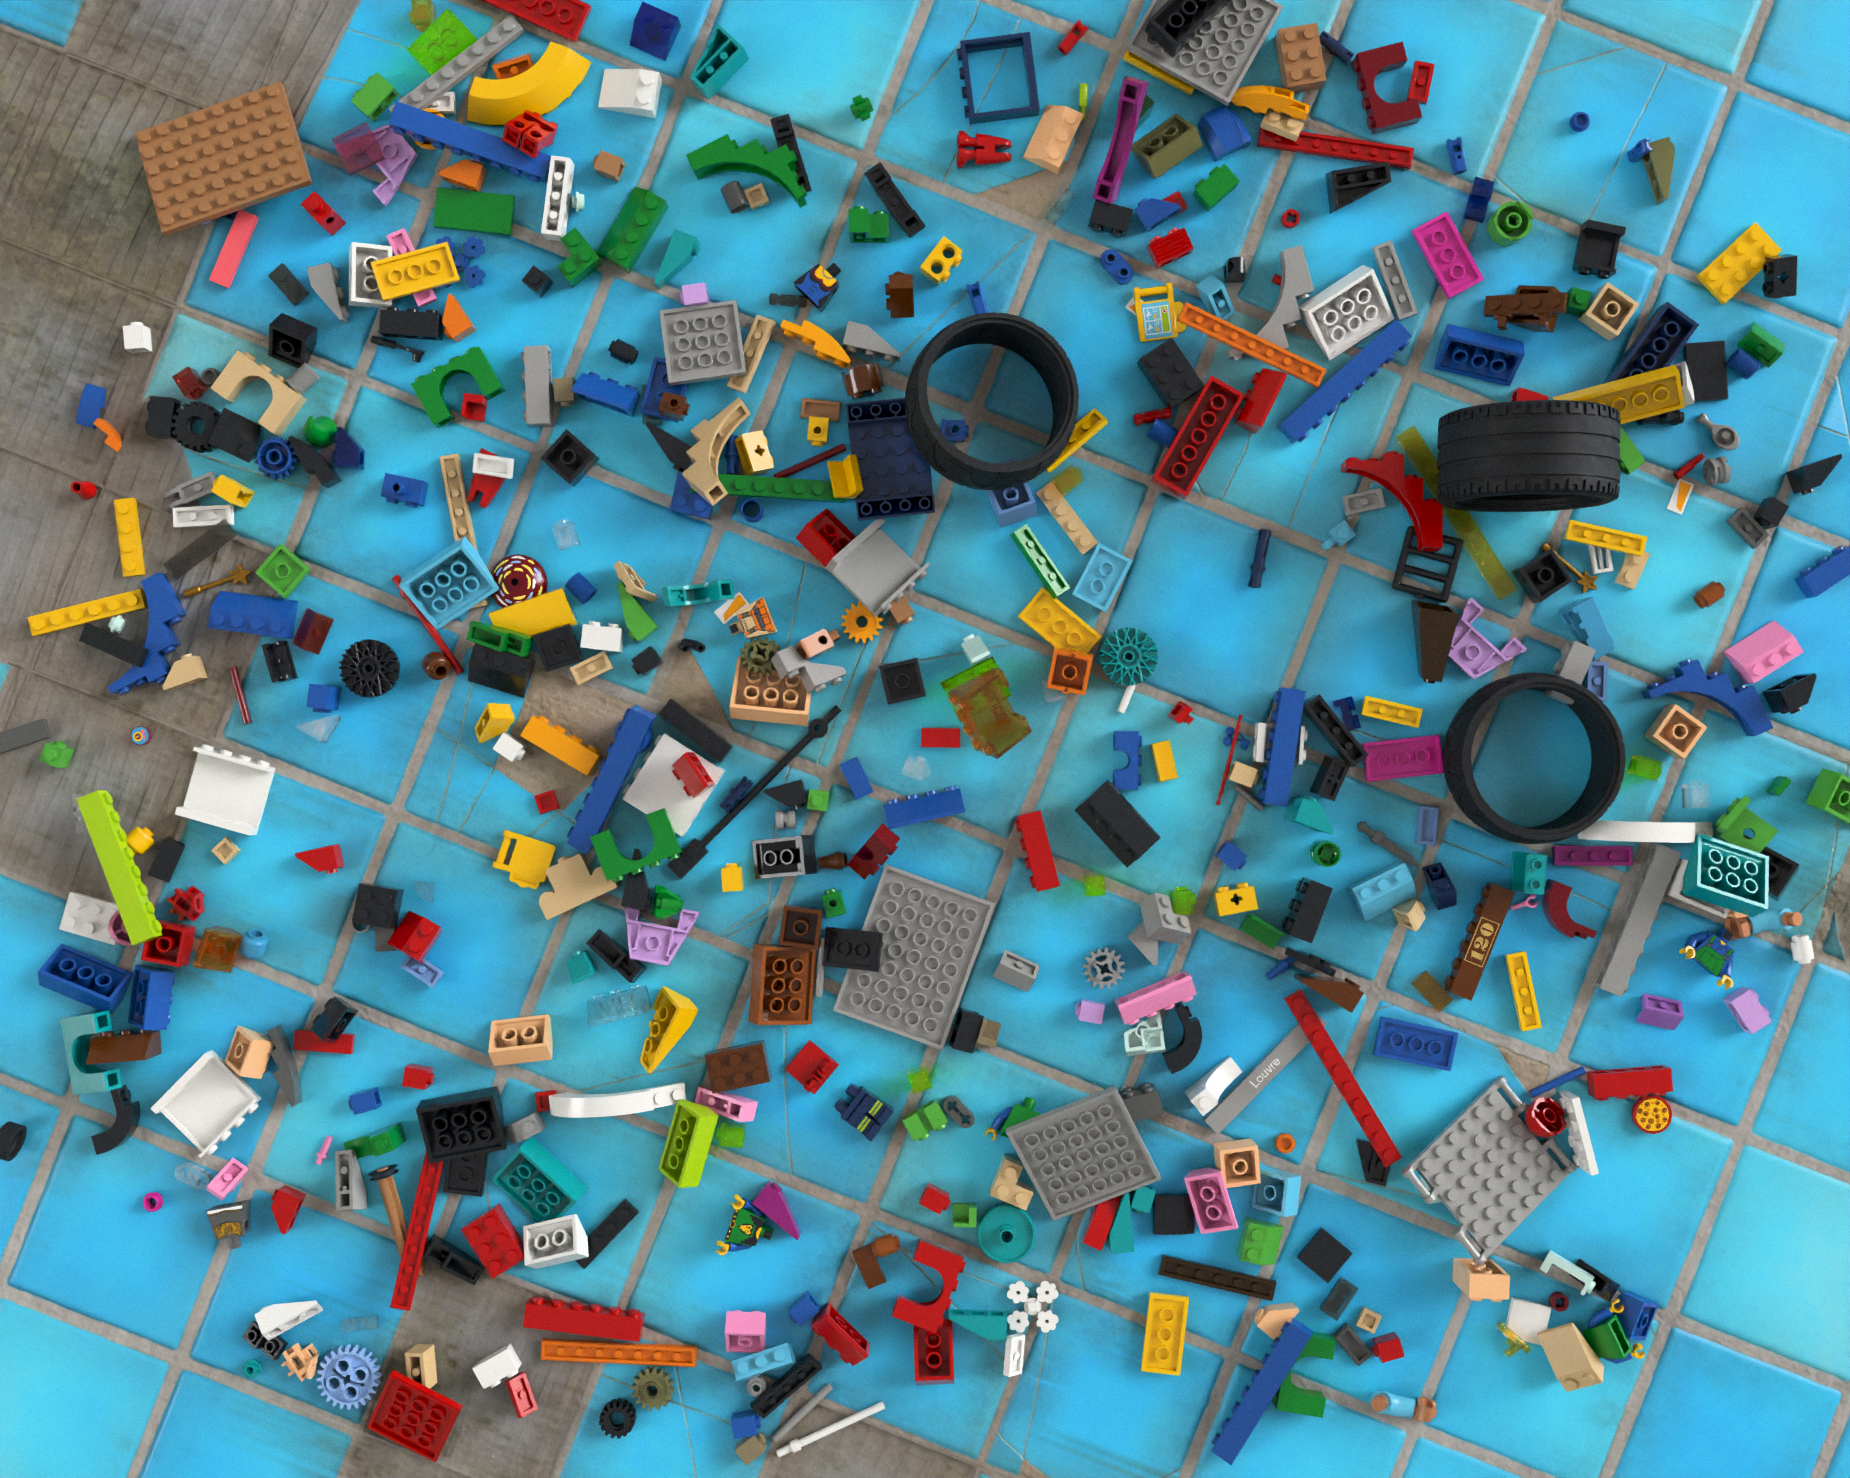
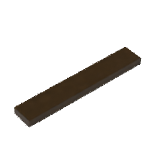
(1217, 1277)

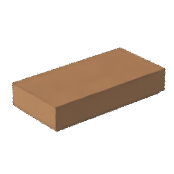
(821, 409)

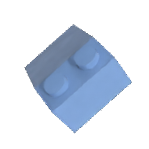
(1012, 503)

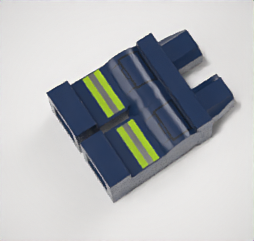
(864, 1111)

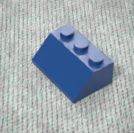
(607, 393)
(151, 997)

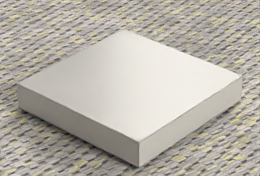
(1527, 1319)

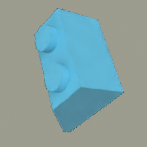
(1277, 1192)

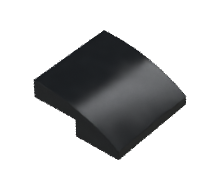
(1173, 1214)

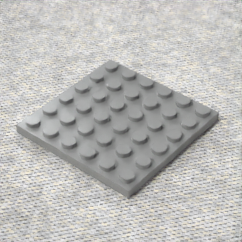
(1217, 54)
(1083, 1153)

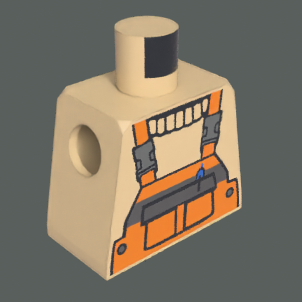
(754, 620)

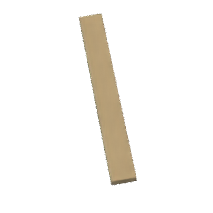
(457, 502)

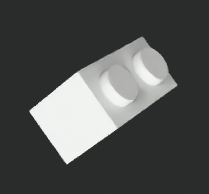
(602, 637)
(497, 1366)

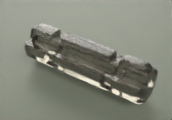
(788, 300)

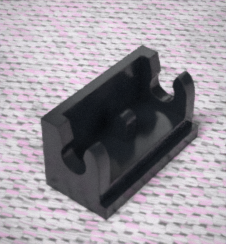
(279, 661)
(1329, 778)
(166, 859)
(966, 1030)

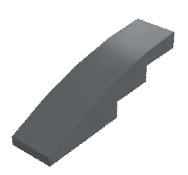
(287, 1075)

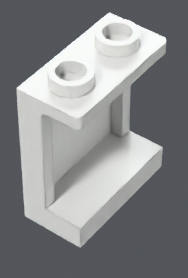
(1261, 743)

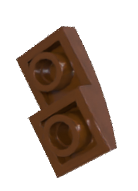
(869, 1266)

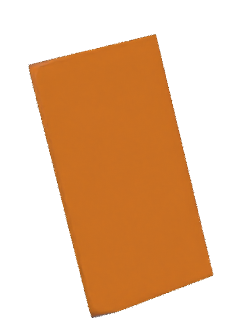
(512, 66)

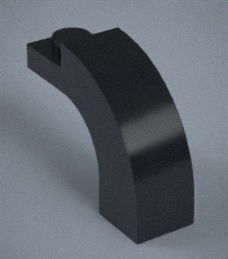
(1189, 1046)
(125, 1124)

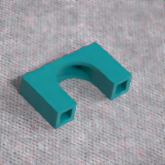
(76, 1034)

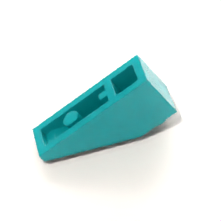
(678, 256)
(1121, 1233)
(985, 1323)

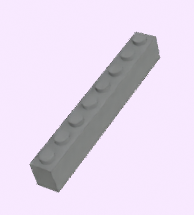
(1637, 919)

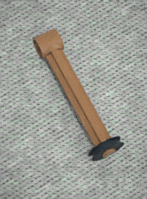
(393, 1206)

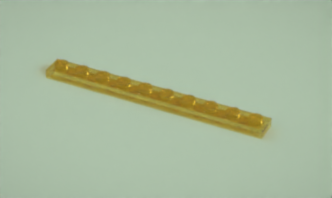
(1459, 519)

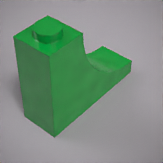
(377, 1142)

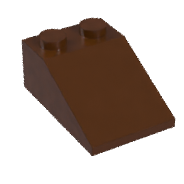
(1342, 992)

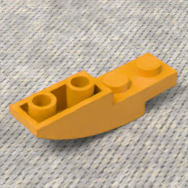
(1261, 97)
(824, 346)

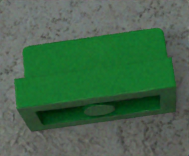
(1762, 345)
(1261, 930)

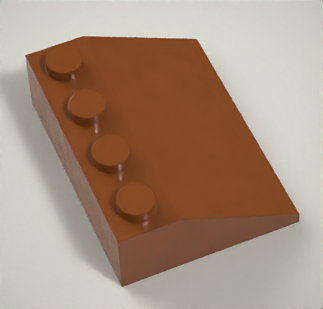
(782, 985)

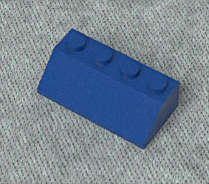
(1479, 355)
(253, 614)
(924, 808)
(85, 978)

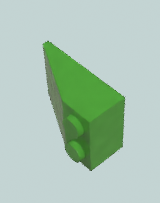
(1831, 795)

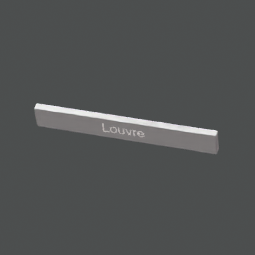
(1258, 1078)

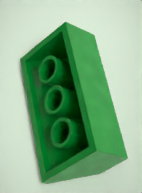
(632, 228)

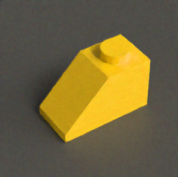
(494, 721)

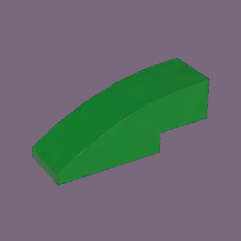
(500, 638)

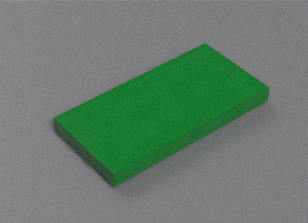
(474, 211)

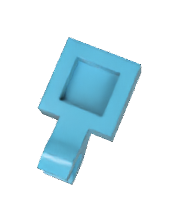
(1339, 534)

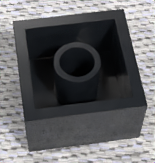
(570, 458)
(1542, 576)
(902, 681)
(377, 905)

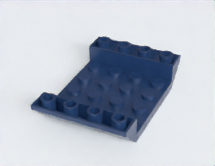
(890, 466)

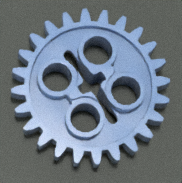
(356, 1361)

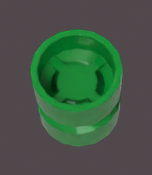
(1325, 853)

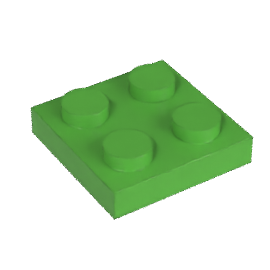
(283, 571)

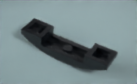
(784, 135)
(894, 200)

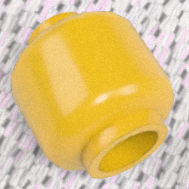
(140, 840)

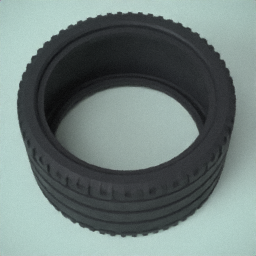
(1529, 456)

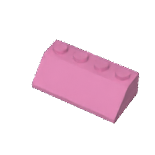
(1156, 997)

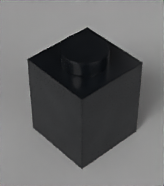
(537, 281)
(1770, 512)
(646, 661)

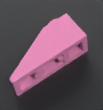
(727, 1104)

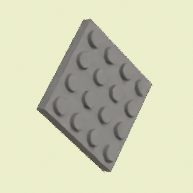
(702, 342)

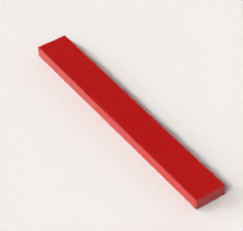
(1339, 148)
(417, 1235)

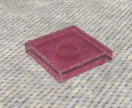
(358, 148)

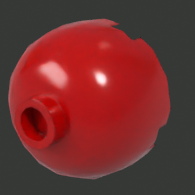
(1545, 1117)

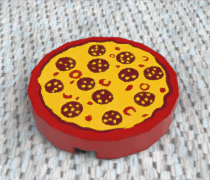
(1651, 1114)

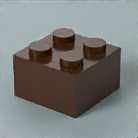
(801, 926)

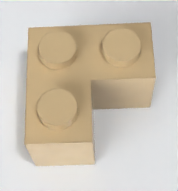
(1006, 1184)

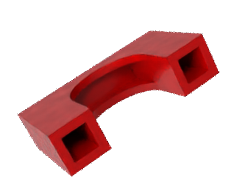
(929, 1314)

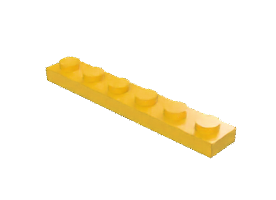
(87, 612)

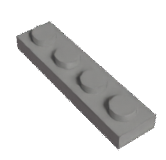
(1394, 280)

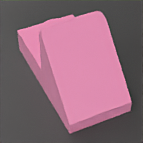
(227, 1179)

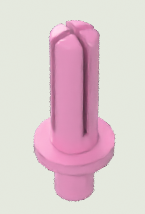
(322, 1154)

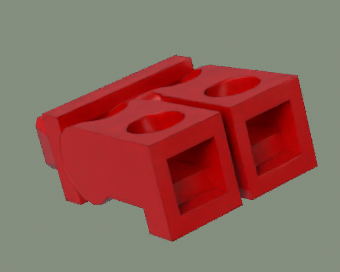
(529, 133)

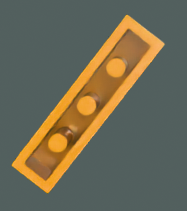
(561, 745)

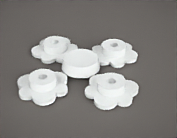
(1032, 1306)

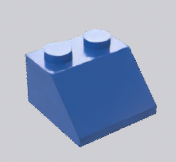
(1636, 1315)

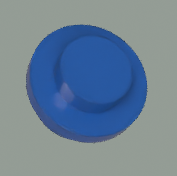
(1579, 121)

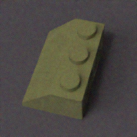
(1166, 145)

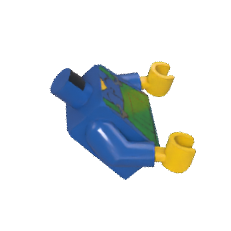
(1712, 954)

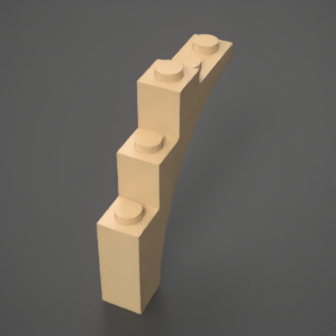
(705, 454)

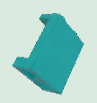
(1528, 872)

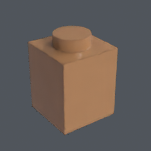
(609, 165)
(902, 611)

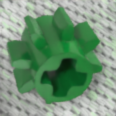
(861, 108)

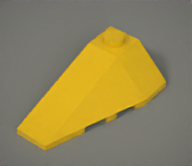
(671, 1020)

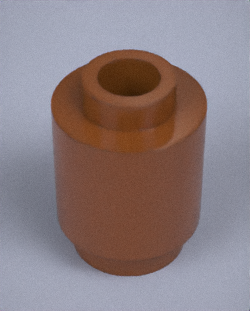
(1709, 594)
(885, 1245)

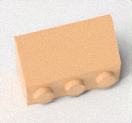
(1053, 137)
(521, 1040)

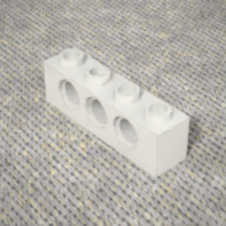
(557, 198)

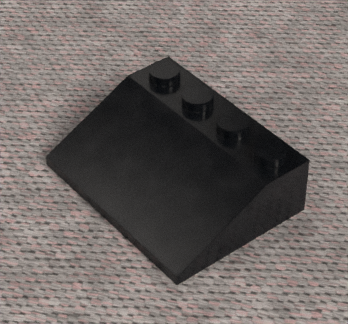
(462, 1124)

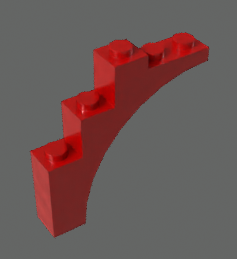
(1389, 472)

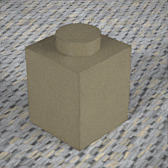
(562, 391)
(750, 1448)

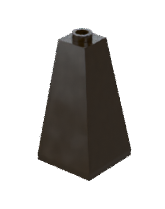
(1433, 638)

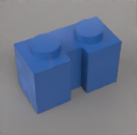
(323, 698)

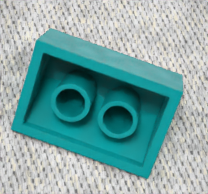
(1308, 813)

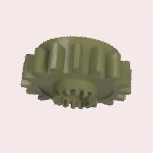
(650, 1397)

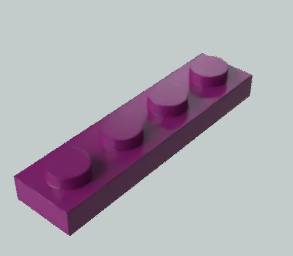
(1592, 855)

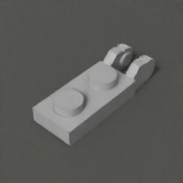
(192, 490)

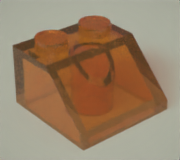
(218, 949)

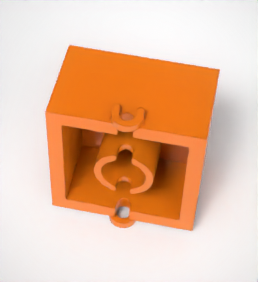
(1070, 671)

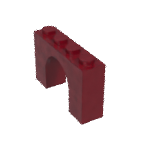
(1381, 114)

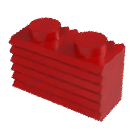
(1170, 247)

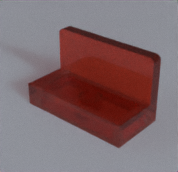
(312, 631)

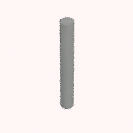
(820, 970)

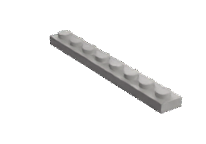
(463, 64)

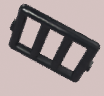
(1447, 580)

